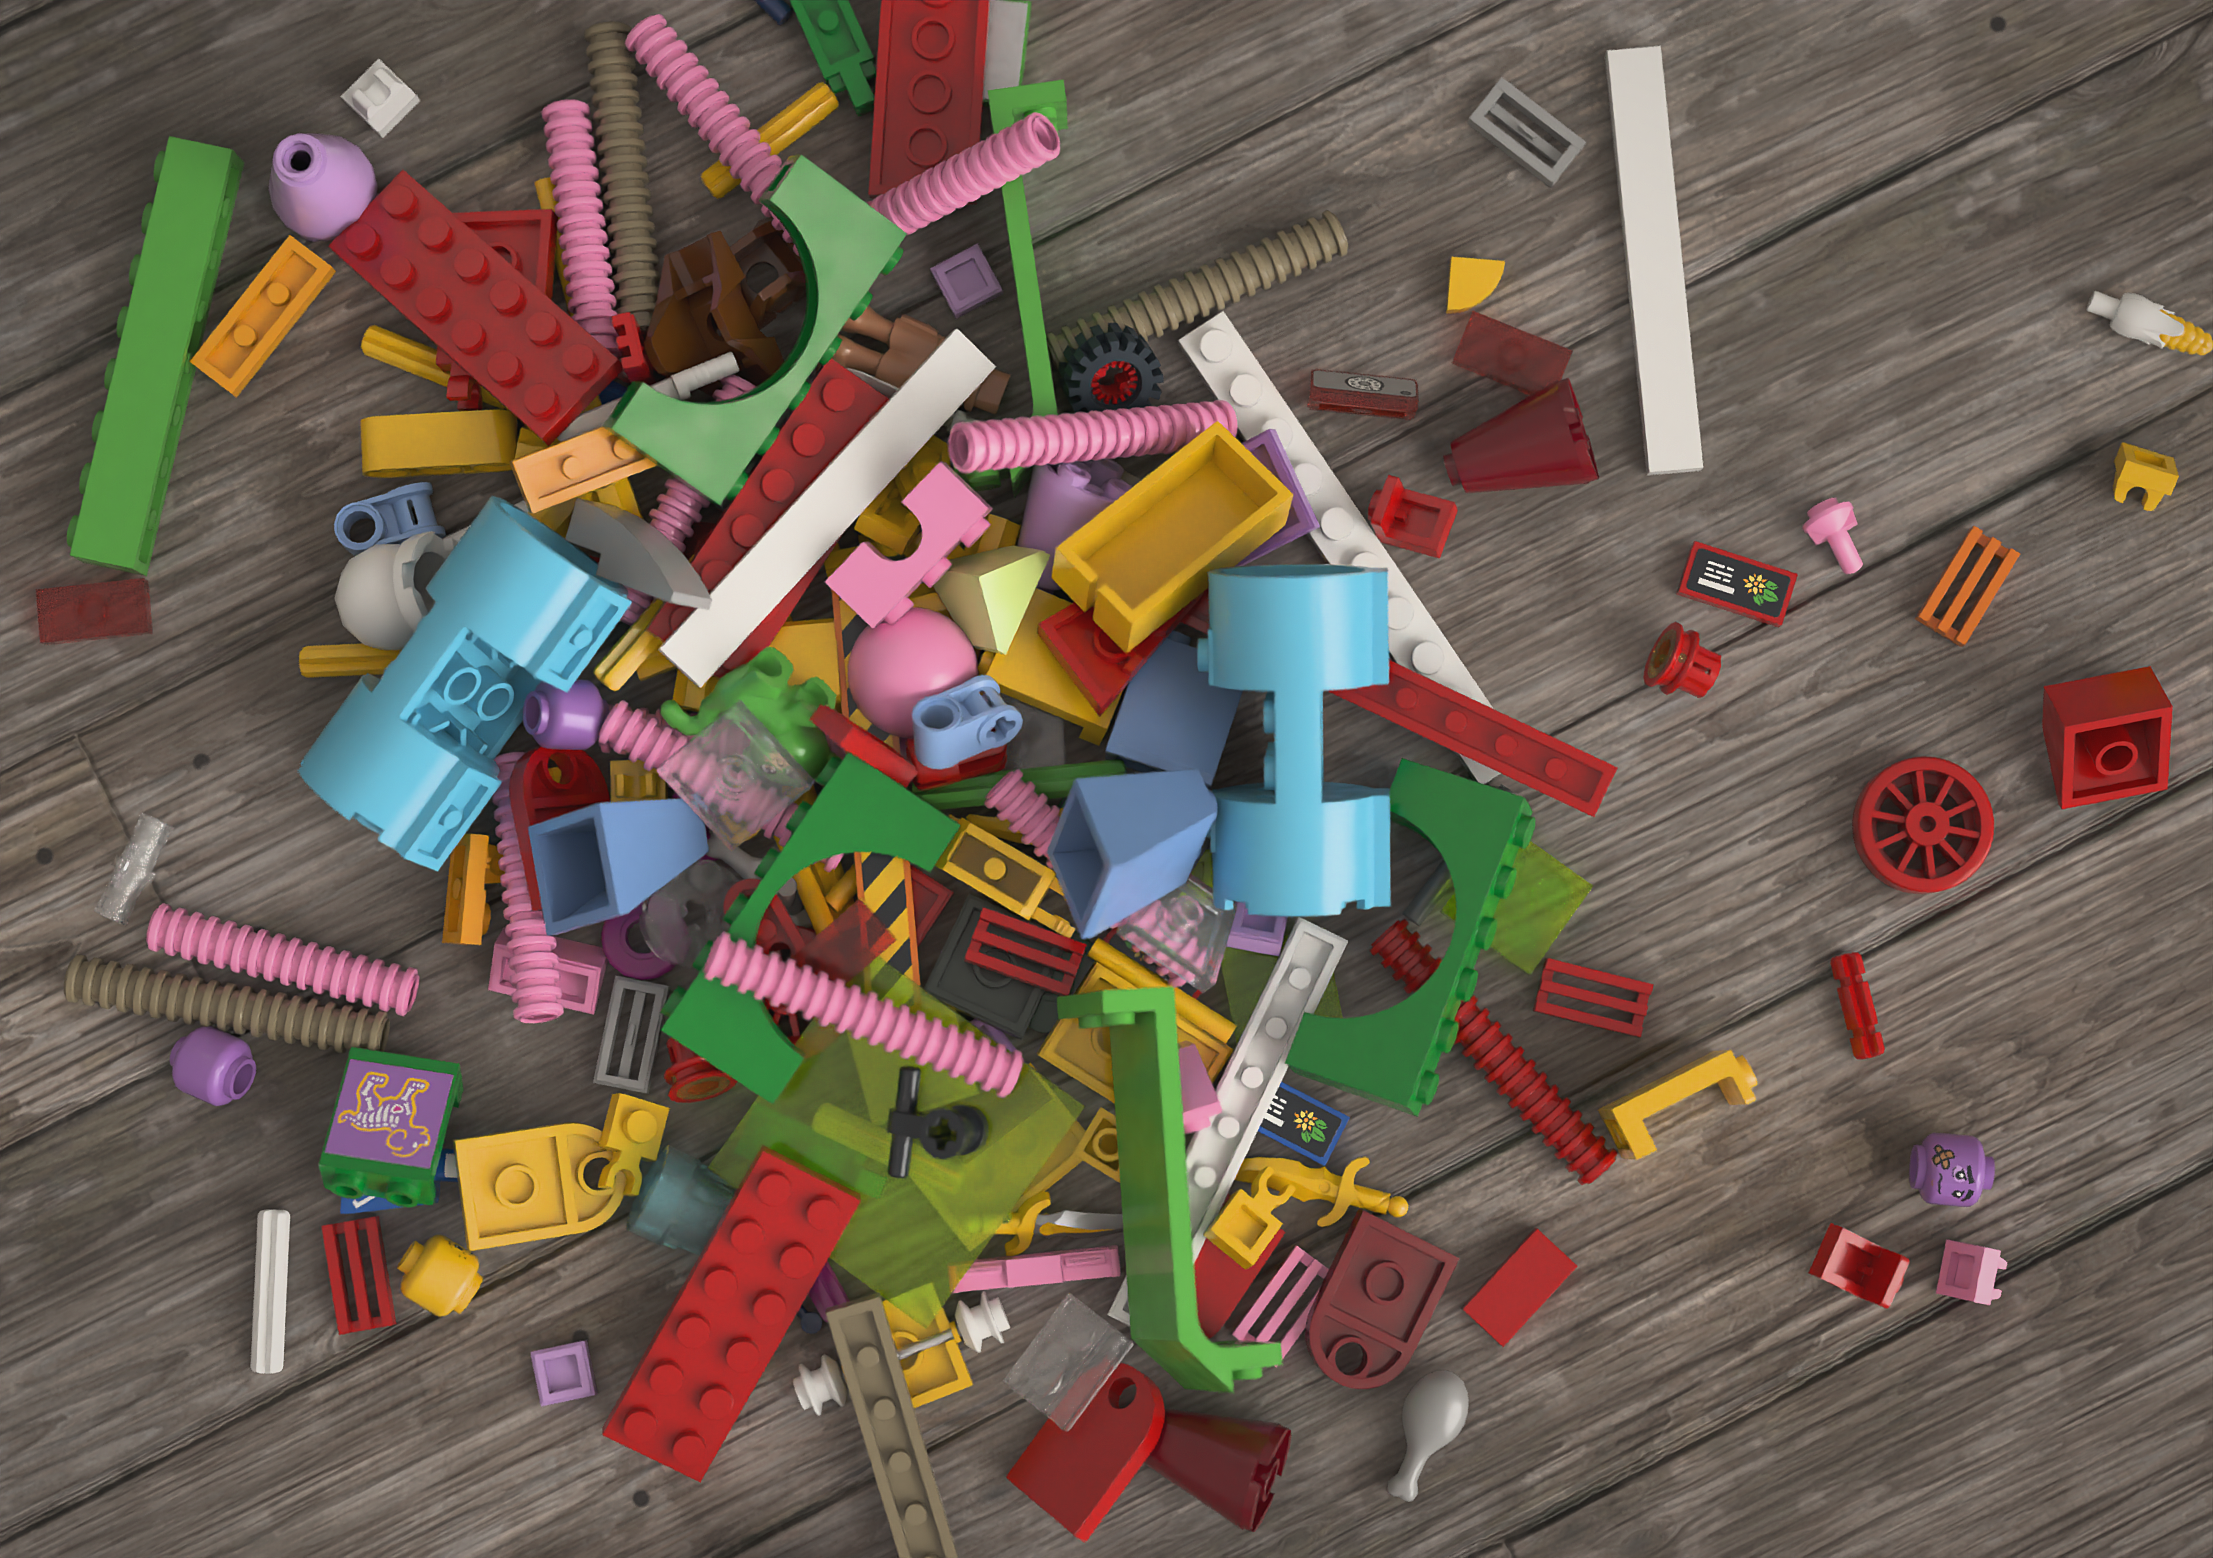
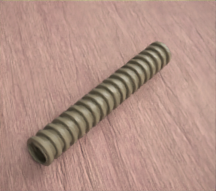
(623, 170)
(1215, 284)
(224, 1006)

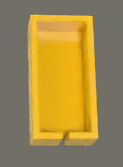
(1167, 532)

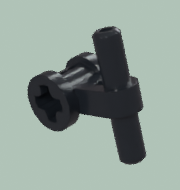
(930, 1127)

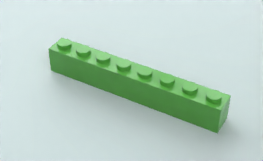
(152, 368)

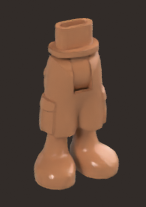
(908, 347)

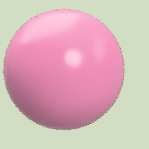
(905, 663)

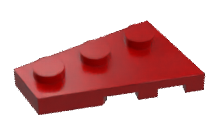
(1093, 658)

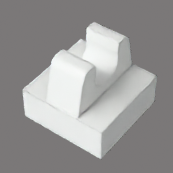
(380, 98)

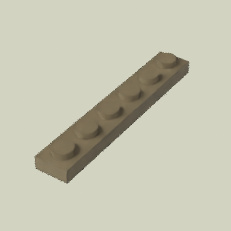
(890, 1429)

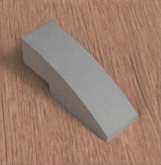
(636, 554)

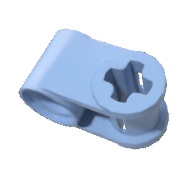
(391, 515)
(960, 723)

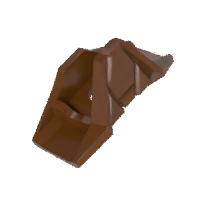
(768, 247)
(692, 288)

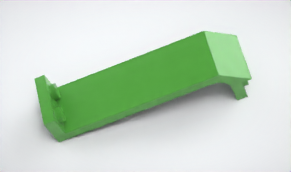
(1006, 108)
(1157, 1190)

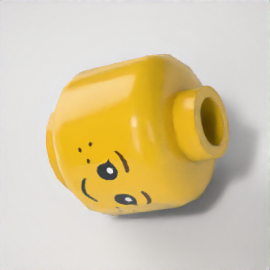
(439, 1275)

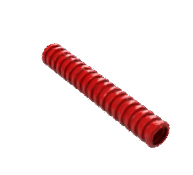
(1502, 1061)

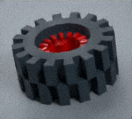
(1092, 360)

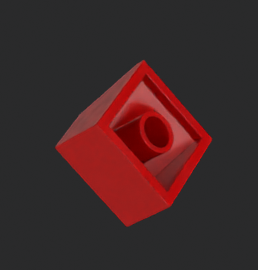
(2107, 736)

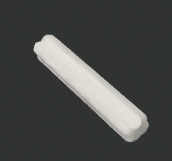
(270, 1291)

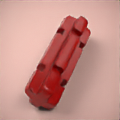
(1857, 1005)

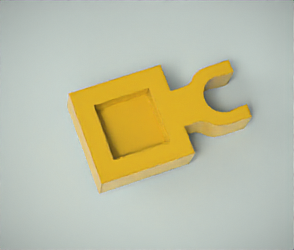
(633, 1134)
(1246, 1222)

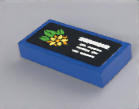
(1303, 1124)

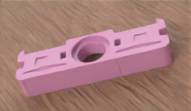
(1042, 1268)

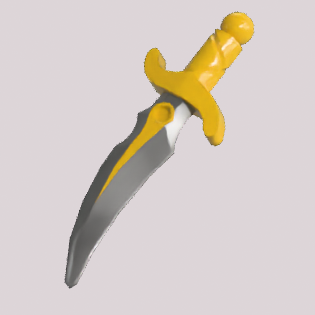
(1075, 1224)

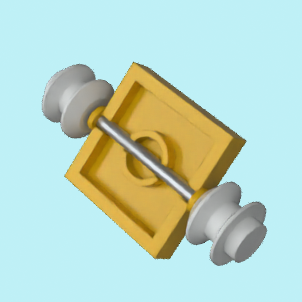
(927, 1356)

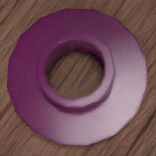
(621, 954)

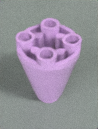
(320, 184)
(1063, 501)

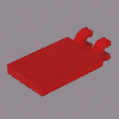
(529, 244)

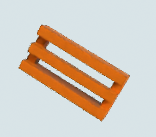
(1991, 547)

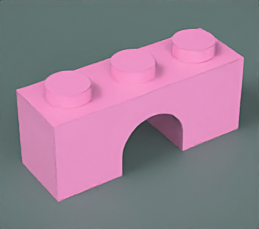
(948, 515)

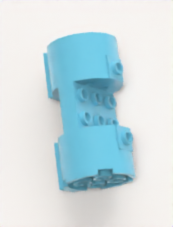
(423, 740)
(1298, 839)

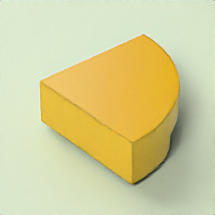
(1471, 282)

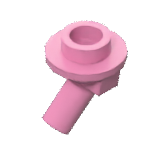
(1830, 523)

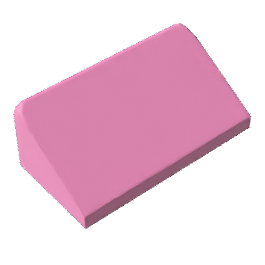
(579, 966)

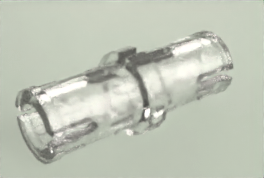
(134, 869)

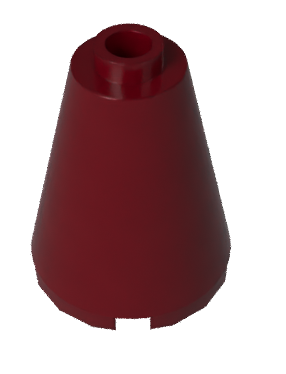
(1526, 446)
(1223, 1462)

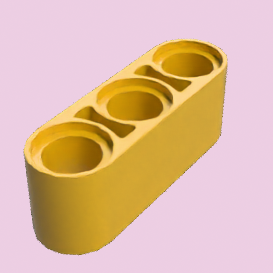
(438, 443)

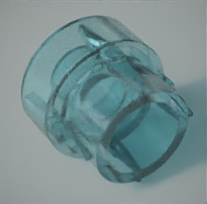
(679, 1202)

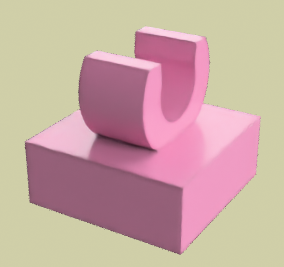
(1969, 1272)

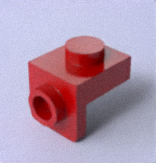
(1411, 518)
(1859, 1266)

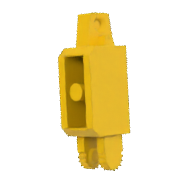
(1002, 874)

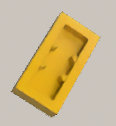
(888, 522)

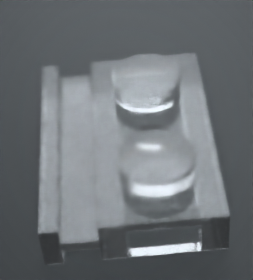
(1068, 1362)

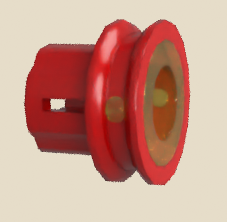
(1681, 663)
(692, 1076)

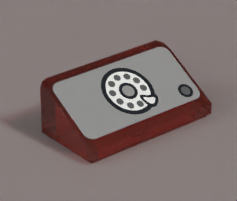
(1363, 394)

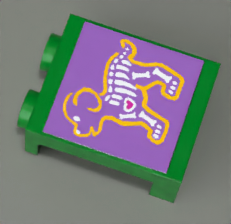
(389, 1126)

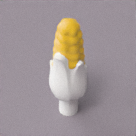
(2149, 322)

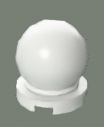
(385, 589)

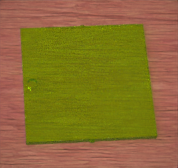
(918, 1231)

